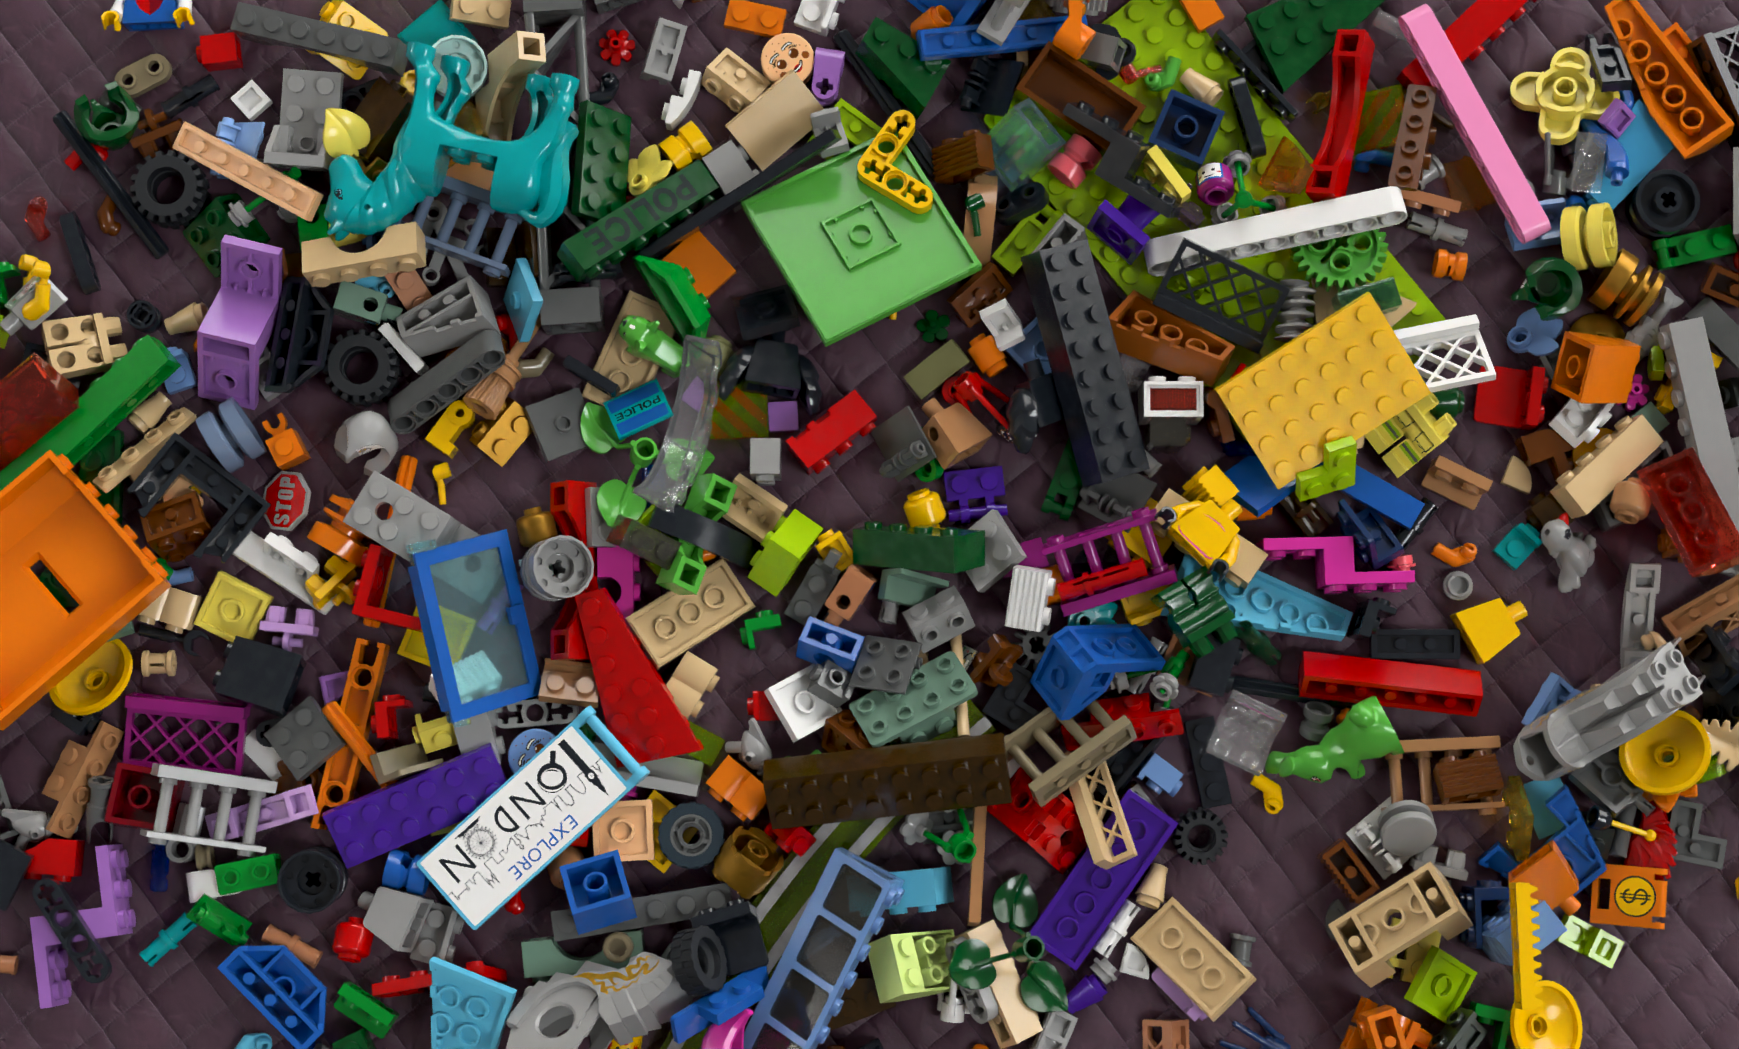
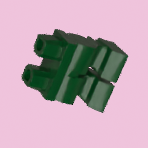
(1198, 617)

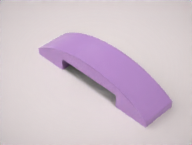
(273, 812)

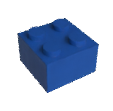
(598, 892)

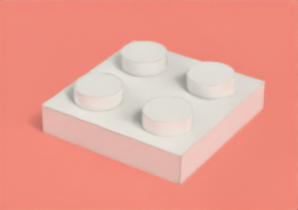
(798, 708)

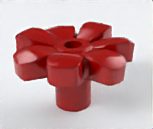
(616, 47)

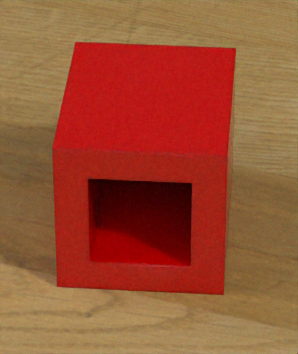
(220, 51)

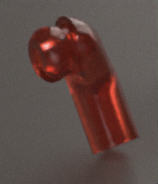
(35, 217)

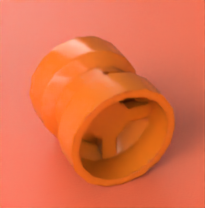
(1449, 264)

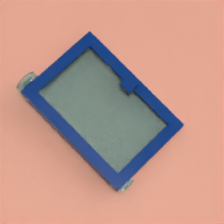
(473, 624)

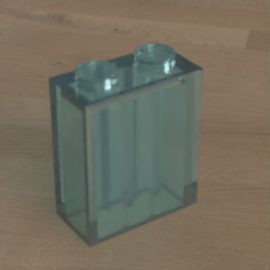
(1023, 144)

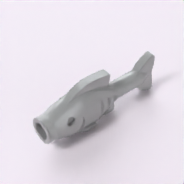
(1647, 331)

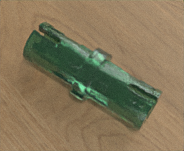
(1258, 643)

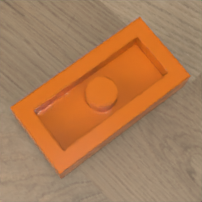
(755, 18)

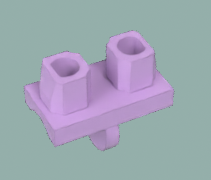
(276, 623)

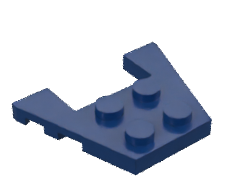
(1572, 839)

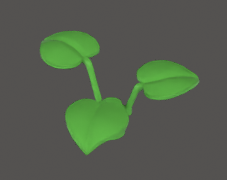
(614, 495)

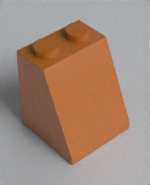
(1595, 368)

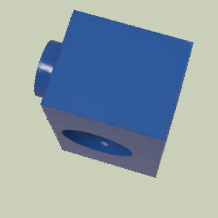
(826, 641)

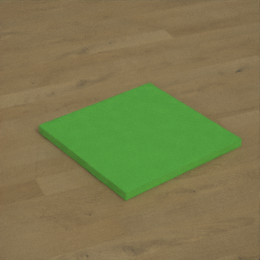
(852, 248)

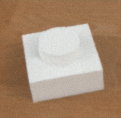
(251, 100)

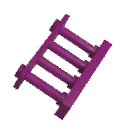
(1160, 572)

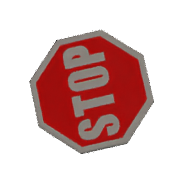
(288, 500)

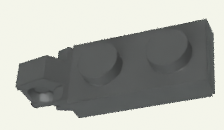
(815, 588)

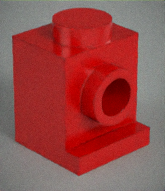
(794, 838)

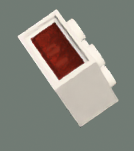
(1171, 399)

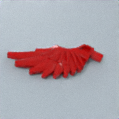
(1656, 852)

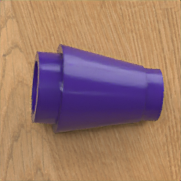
(1086, 993)

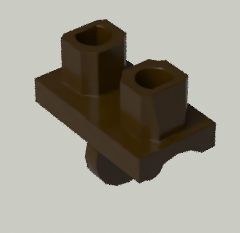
(1306, 514)

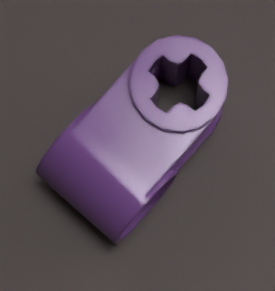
(827, 72)

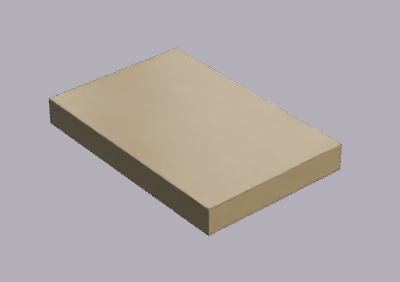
(775, 120)

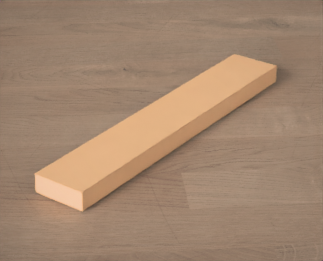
(248, 171)

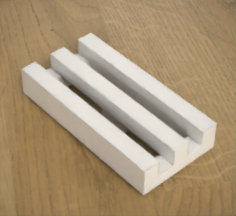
(403, 349)

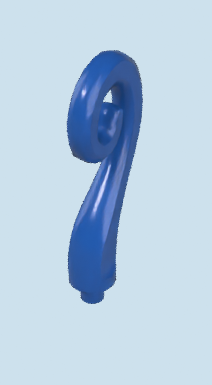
(1616, 157)

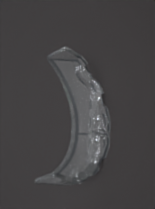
(688, 428)

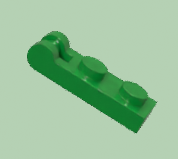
(1695, 247)

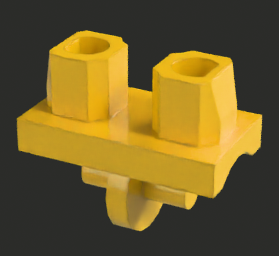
(322, 592)

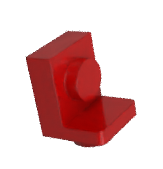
(761, 708)

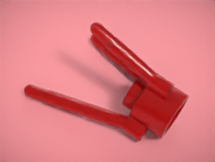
(969, 387)

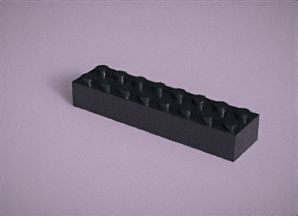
(1085, 362)

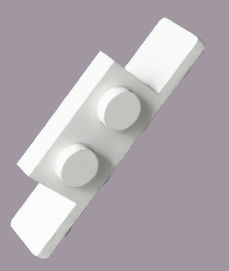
(282, 564)

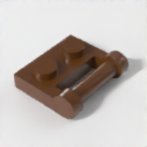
(1218, 421)

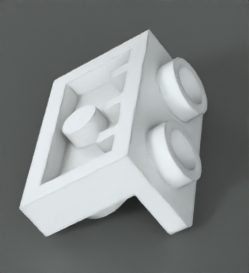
(818, 15)
(1579, 421)

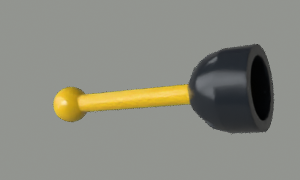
(1601, 819)

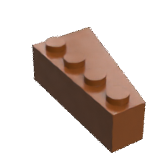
(1168, 340)

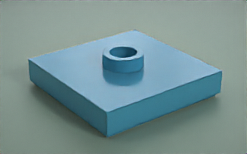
(523, 300)

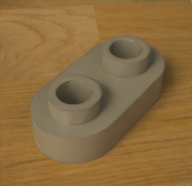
(143, 78)

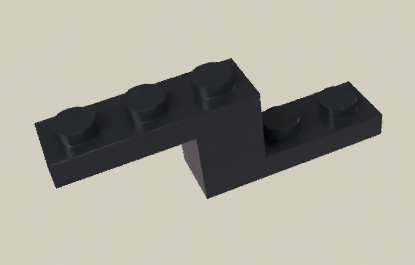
(1123, 158)

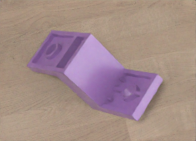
(239, 321)
(106, 921)

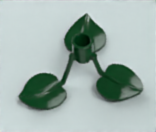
(971, 960)

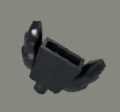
(774, 371)
(1032, 406)

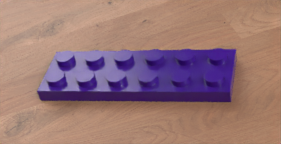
(414, 806)
(1093, 894)

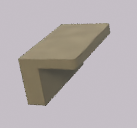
(401, 762)

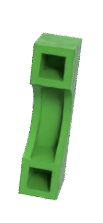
(710, 498)

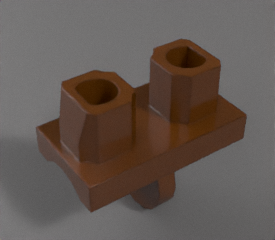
(146, 141)
(995, 666)

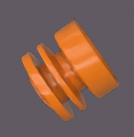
(339, 536)

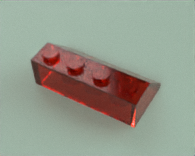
(32, 404)
(1692, 513)

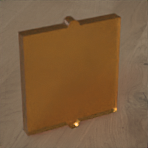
(1467, 184)

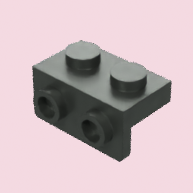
(1460, 1031)

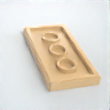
(616, 362)
(682, 621)
(1193, 959)

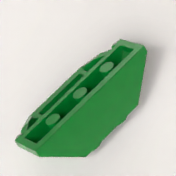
(676, 295)

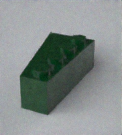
(918, 547)

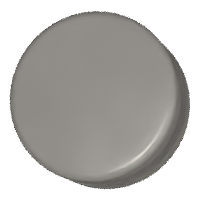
(1407, 828)

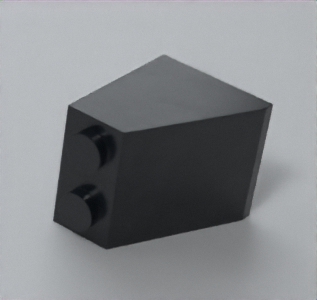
(259, 676)

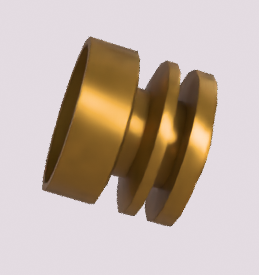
(1626, 288)

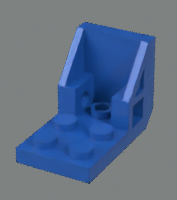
(1084, 661)

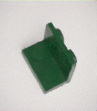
(211, 226)

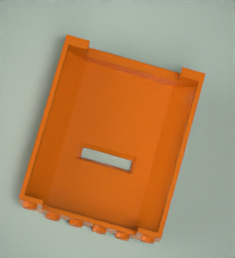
(63, 523)

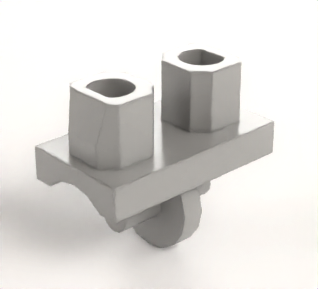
(1452, 867)

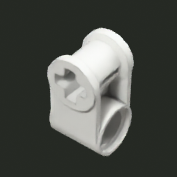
(203, 882)

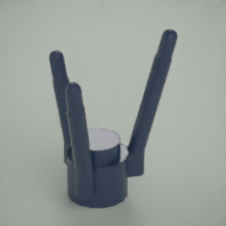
(1274, 1042)

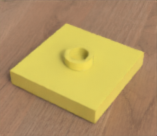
(232, 608)

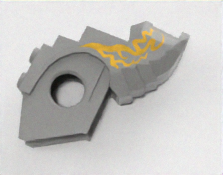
(1606, 715)
(598, 1003)

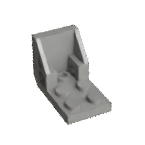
(302, 120)

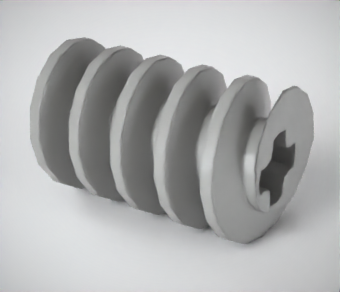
(1294, 310)

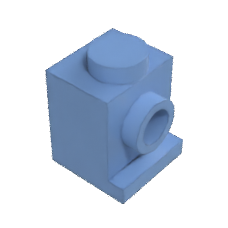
(1160, 775)

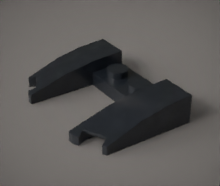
(182, 459)

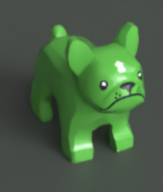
(651, 344)

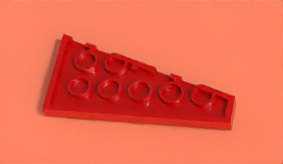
(631, 691)

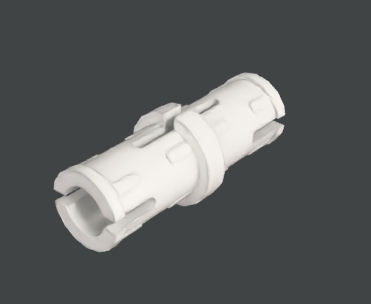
(1116, 928)

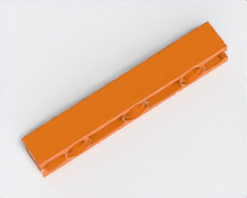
(358, 704)

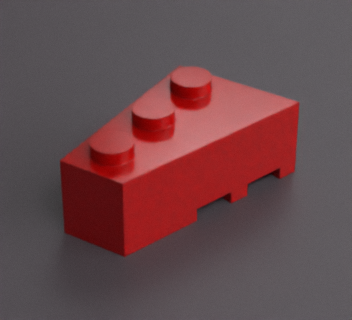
(832, 433)

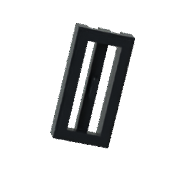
(591, 376)

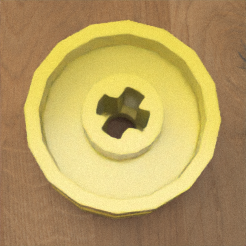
(1589, 236)

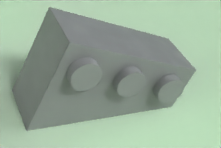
(448, 318)

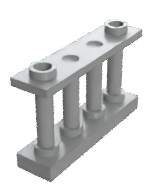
(1001, 19)
(198, 781)

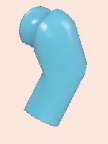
(376, 283)
(255, 1041)

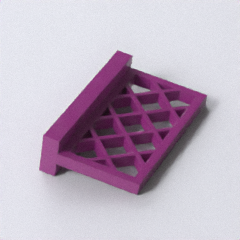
(185, 708)

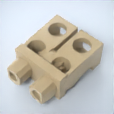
(81, 344)

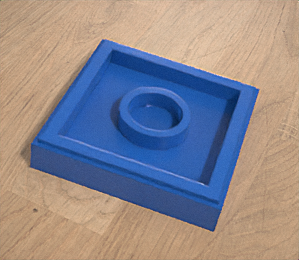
(1255, 486)

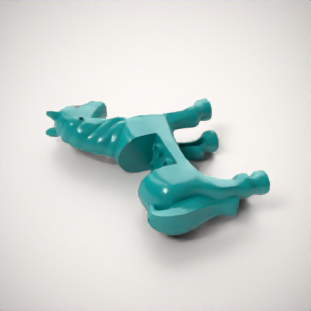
(526, 171)

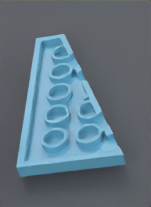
(1276, 606)
(467, 1008)

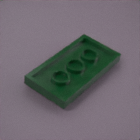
(600, 161)

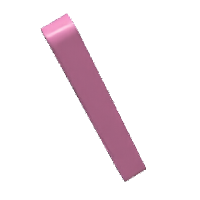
(1474, 124)

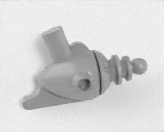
(752, 748)
(30, 826)

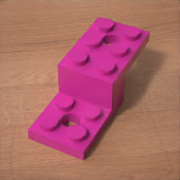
(1335, 564)

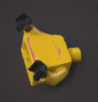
(1205, 532)

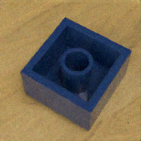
(1185, 129)

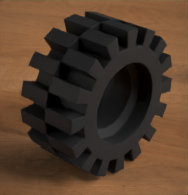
(1211, 848)

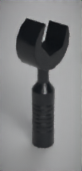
(170, 636)

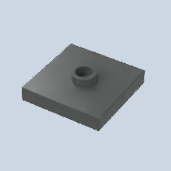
(557, 424)

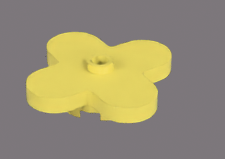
(1562, 95)

